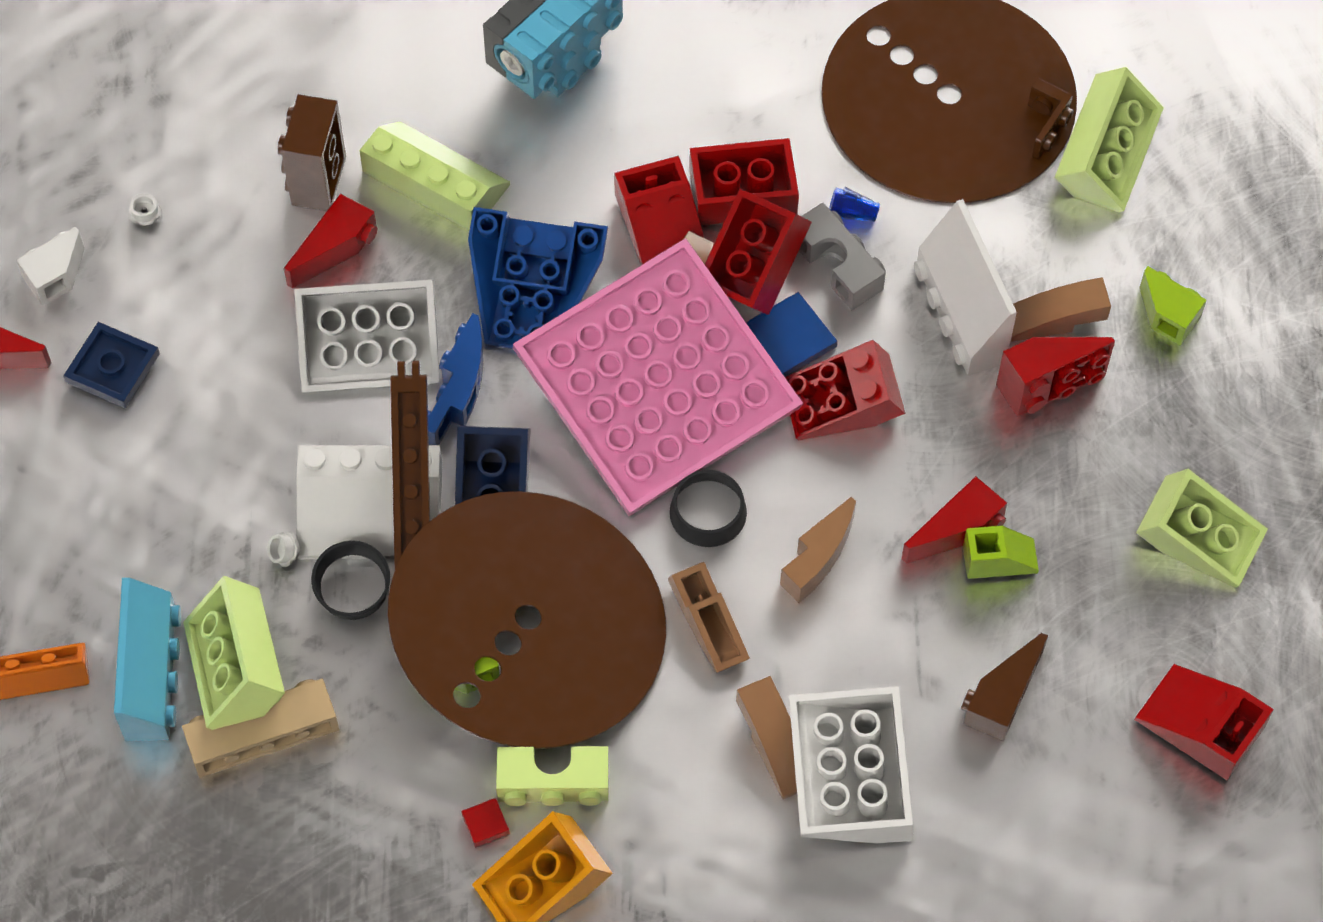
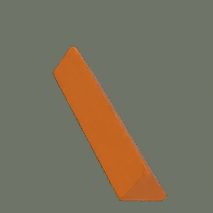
(43, 670)

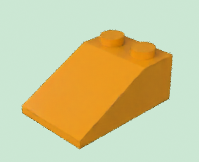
(543, 873)

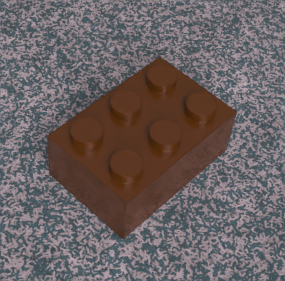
(312, 152)

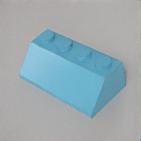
(146, 662)

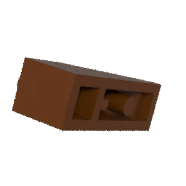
(1002, 690)

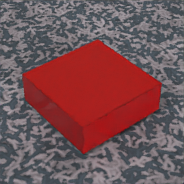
(485, 822)

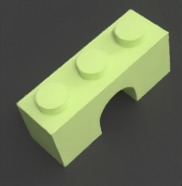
(582, 781)

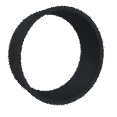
(702, 537)
(341, 550)

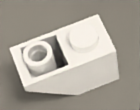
(53, 266)

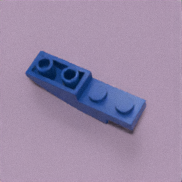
(461, 381)

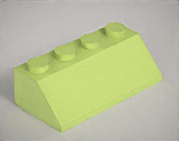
(1109, 140)
(430, 173)
(233, 655)

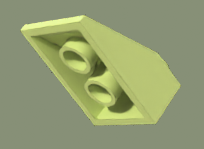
(1202, 528)

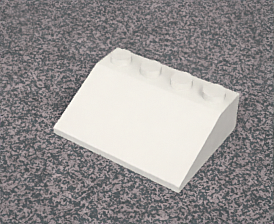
(966, 291)
(362, 330)
(349, 496)
(851, 765)

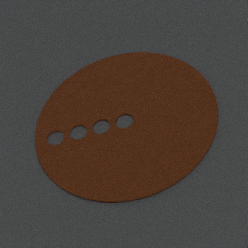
(933, 148)
(596, 606)

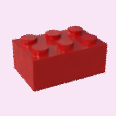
(756, 167)
(756, 250)

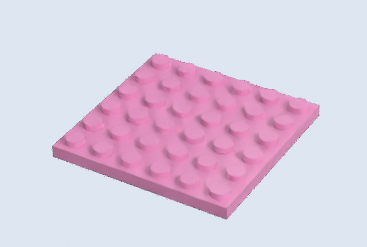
(657, 376)

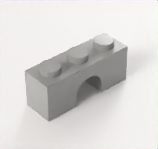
(859, 274)

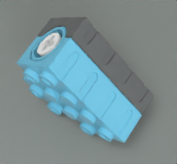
(548, 41)

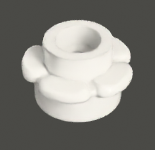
(144, 202)
(283, 548)

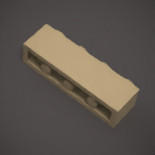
(297, 718)

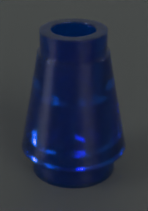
(853, 205)

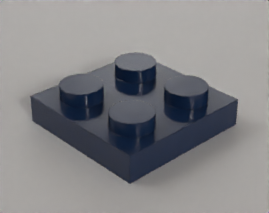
(111, 364)

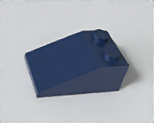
(491, 461)

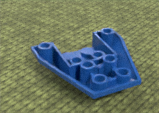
(529, 271)

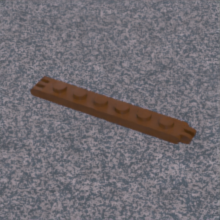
(409, 455)

